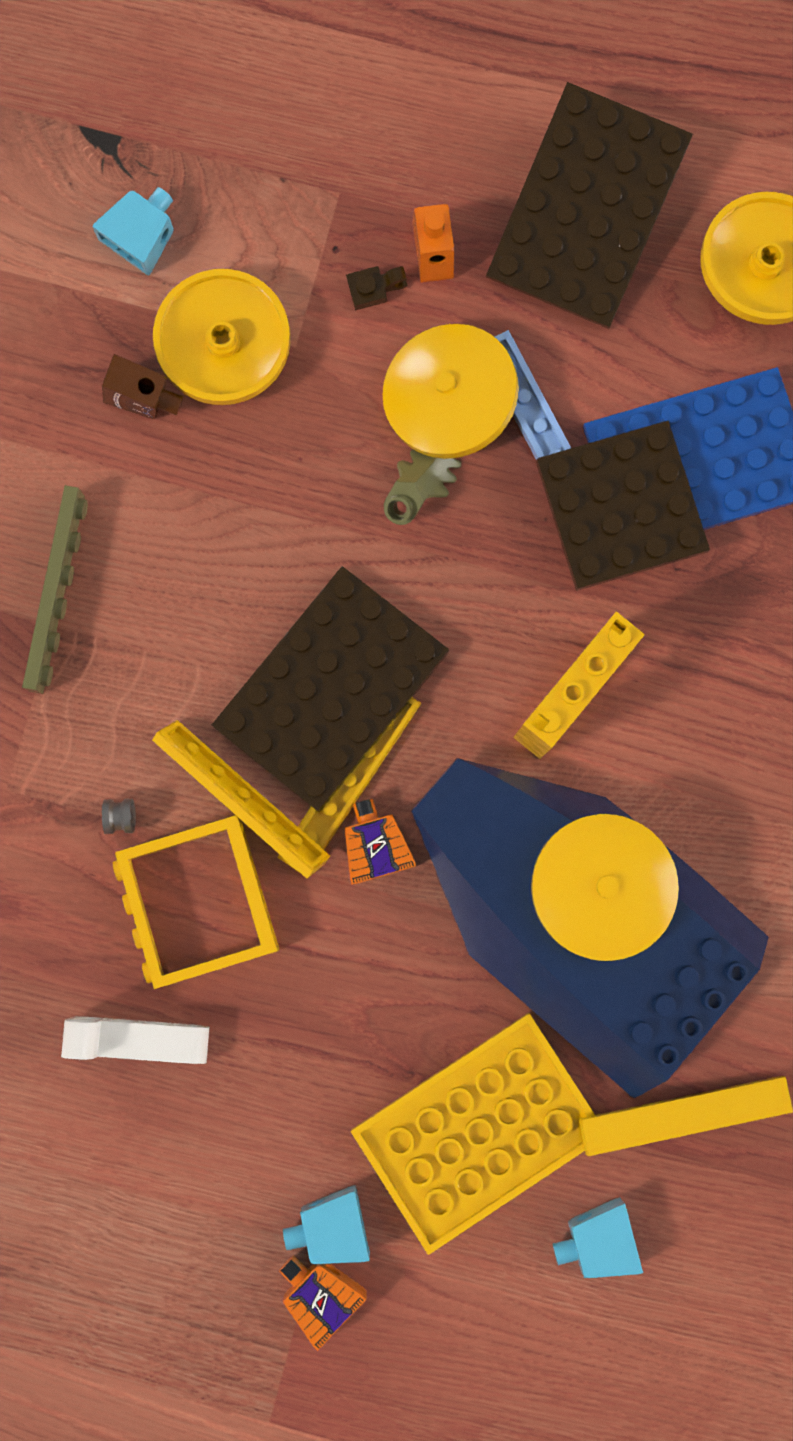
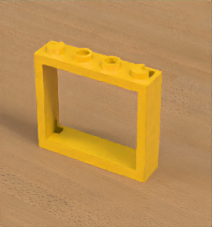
(578, 685)
(134, 904)

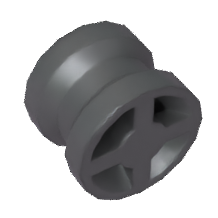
(118, 816)

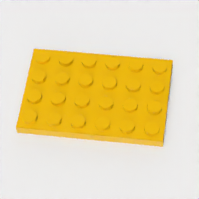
(476, 1133)

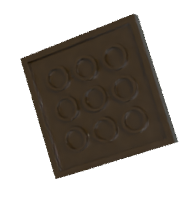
(622, 505)

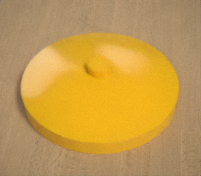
(751, 258)
(221, 336)
(450, 391)
(605, 887)

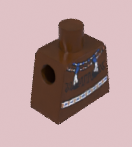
(128, 380)

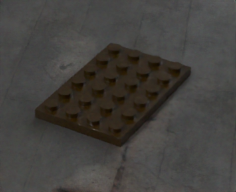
(588, 205)
(330, 688)

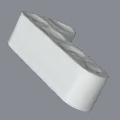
(134, 1039)

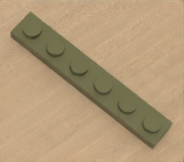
(58, 576)

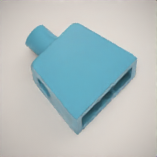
(137, 228)
(331, 1229)
(601, 1242)

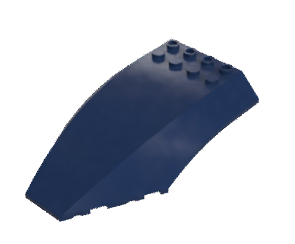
(624, 1015)

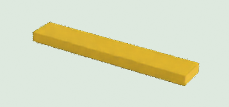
(241, 798)
(324, 824)
(685, 1115)

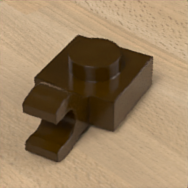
(369, 286)

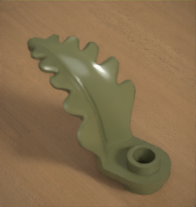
(418, 482)

